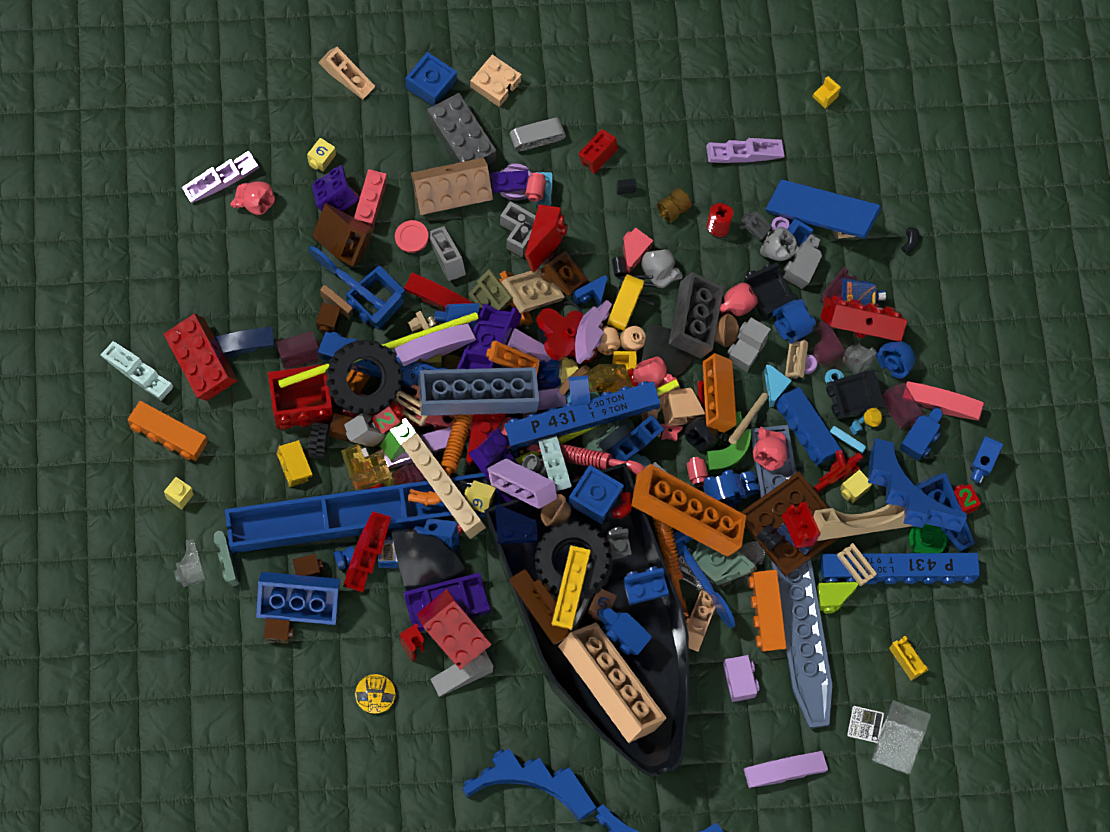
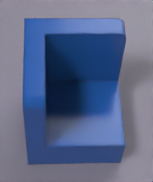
(800, 231)

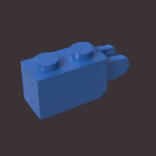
(921, 434)
(624, 630)

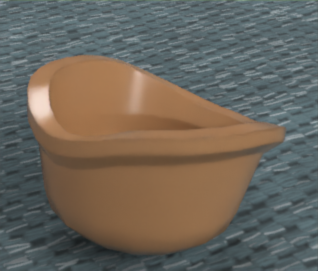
(727, 330)
(556, 512)

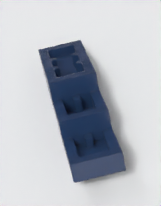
(245, 341)

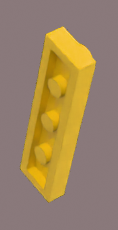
(571, 587)

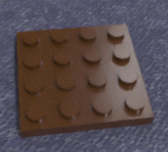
(770, 510)

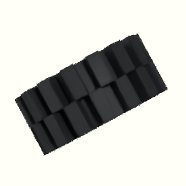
(318, 440)

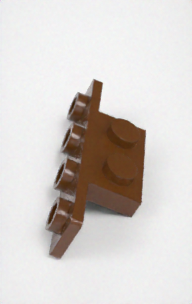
(540, 604)

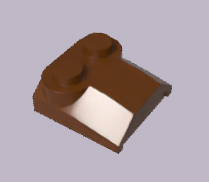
(563, 273)

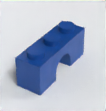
(636, 440)

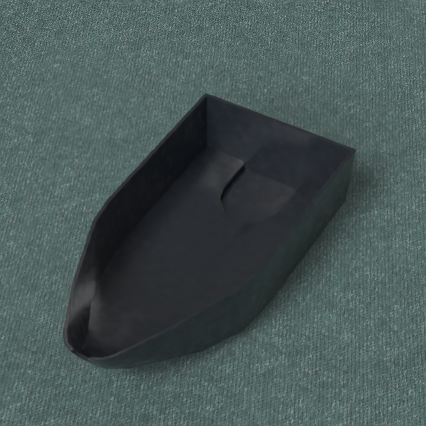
(659, 666)

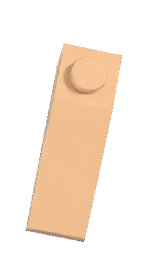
(346, 72)

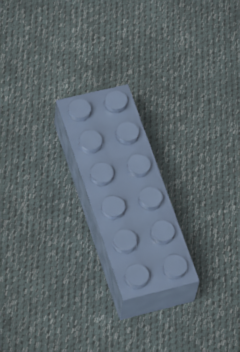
(478, 391)

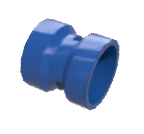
(749, 483)
(339, 557)

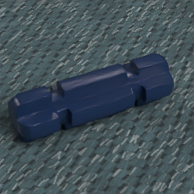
(782, 530)

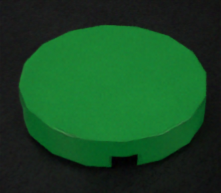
(927, 539)

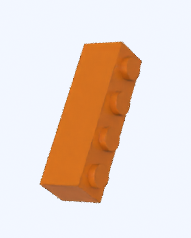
(719, 393)
(167, 431)
(768, 610)

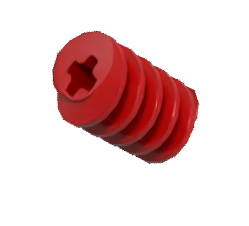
(719, 219)

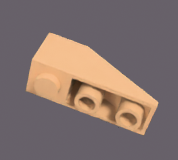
(700, 620)

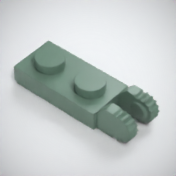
(226, 557)

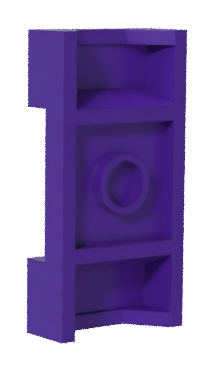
(490, 327)
(490, 452)
(466, 590)

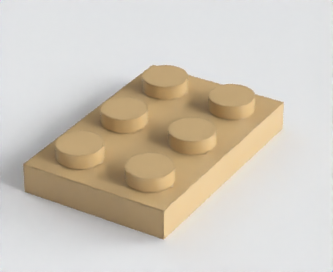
(531, 291)

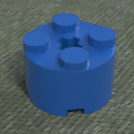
(793, 321)
(725, 488)

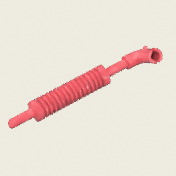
(591, 457)

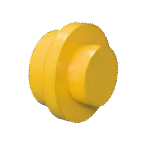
(873, 417)

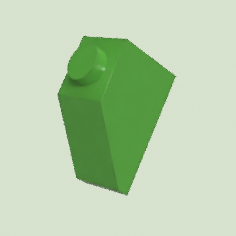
(396, 436)

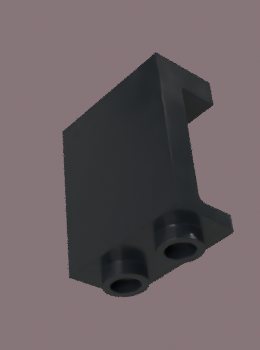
(770, 289)
(854, 394)

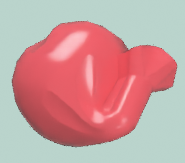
(254, 196)
(738, 300)
(653, 370)
(770, 449)

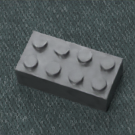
(460, 131)
(696, 315)

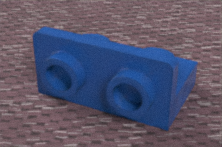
(645, 585)

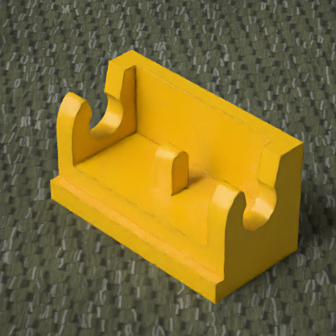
(294, 463)
(908, 658)

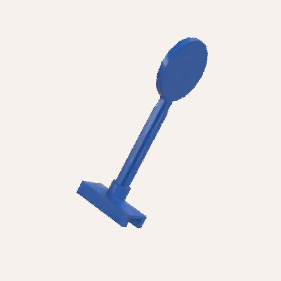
(385, 309)
(719, 603)

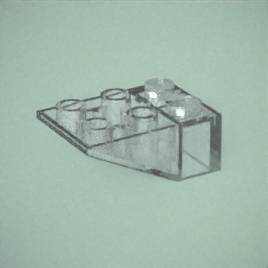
(900, 737)

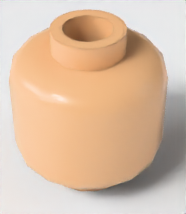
(632, 338)
(610, 341)

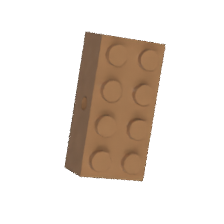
(452, 186)

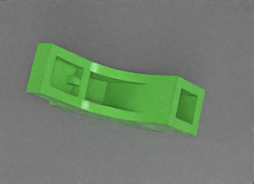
(730, 457)

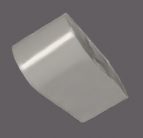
(537, 134)

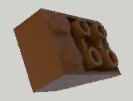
(342, 235)

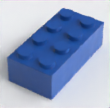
(298, 598)

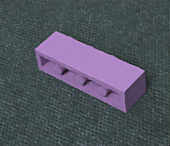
(522, 483)

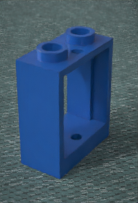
(385, 279)

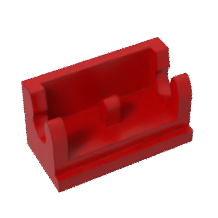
(598, 150)
(801, 525)
(410, 640)

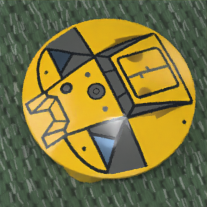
(375, 693)

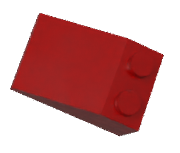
(545, 235)

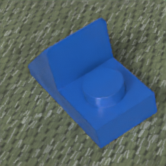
(594, 289)
(579, 390)

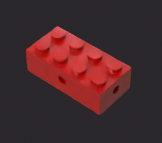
(863, 318)
(200, 357)

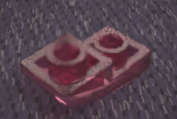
(408, 474)

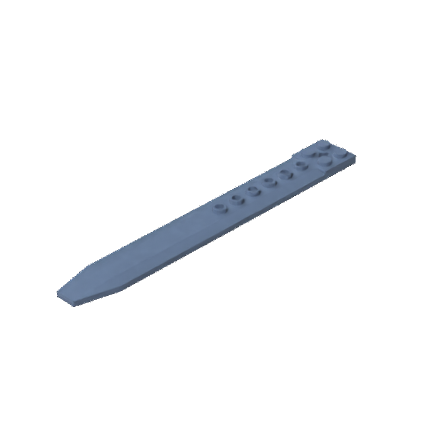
(800, 614)

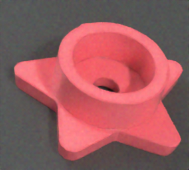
(670, 435)

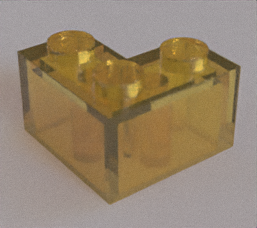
(608, 378)
(367, 470)

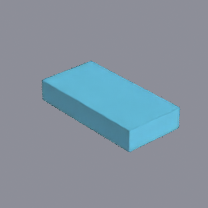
(847, 439)

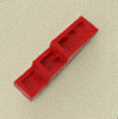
(432, 292)
(366, 551)

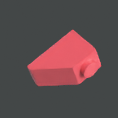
(635, 247)

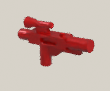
(838, 469)

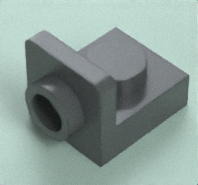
(755, 225)
(619, 543)

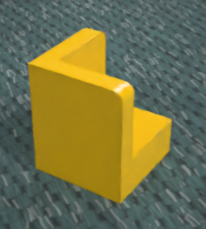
(827, 92)
(625, 357)

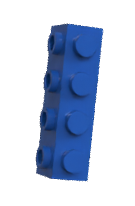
(807, 426)

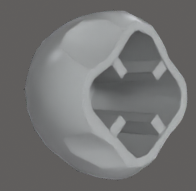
(779, 244)
(661, 266)

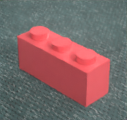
(371, 197)

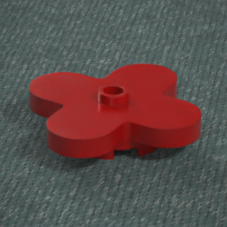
(560, 333)

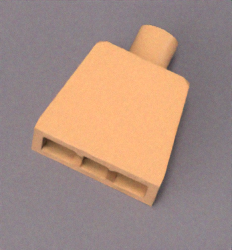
(680, 406)

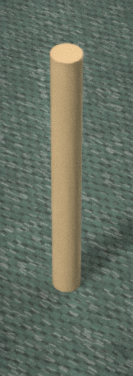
(748, 418)

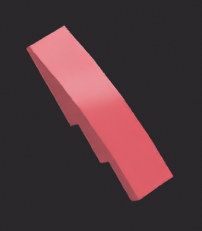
(947, 401)

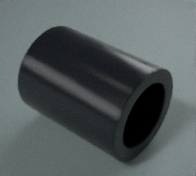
(619, 266)

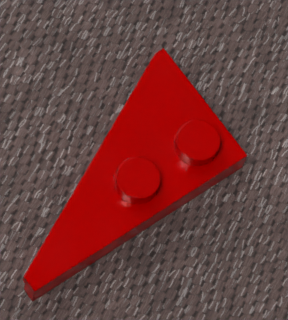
(481, 426)

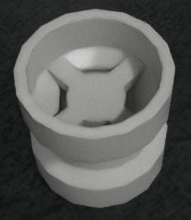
(535, 464)

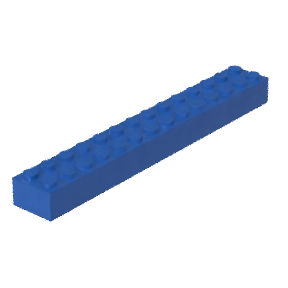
(333, 515)

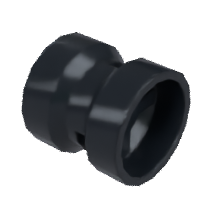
(770, 537)

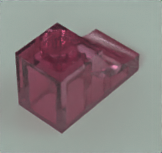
(829, 347)

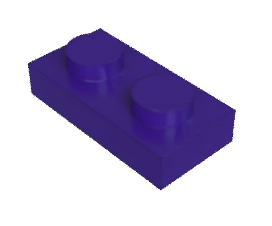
(509, 181)

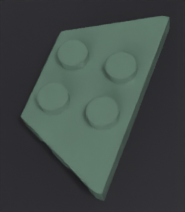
(720, 567)

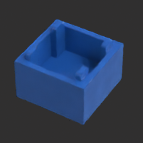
(431, 79)
(595, 494)

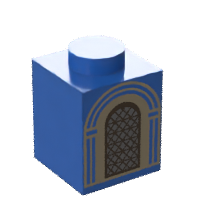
(388, 556)

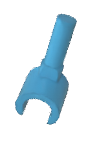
(856, 426)

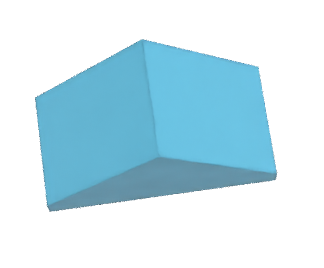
(775, 383)

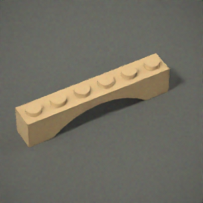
(443, 486)
(837, 524)

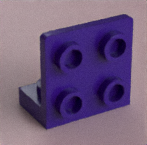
(334, 190)

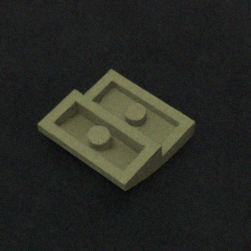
(490, 292)

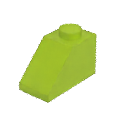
(834, 595)

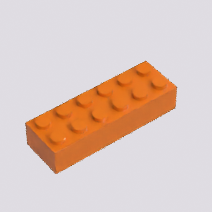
(689, 510)

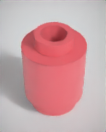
(535, 187)
(697, 471)

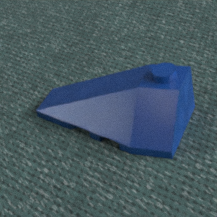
(940, 490)

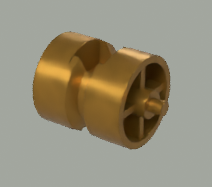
(674, 205)

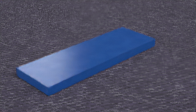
(823, 209)

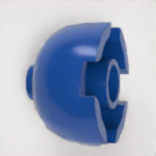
(897, 358)

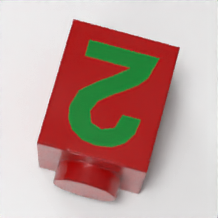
(388, 417)
(967, 498)

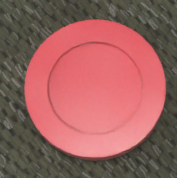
(411, 236)

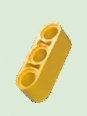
(625, 302)

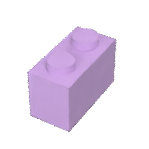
(740, 678)

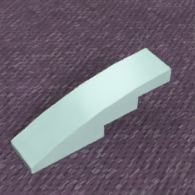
(137, 371)
(554, 462)

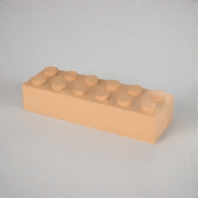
(612, 682)

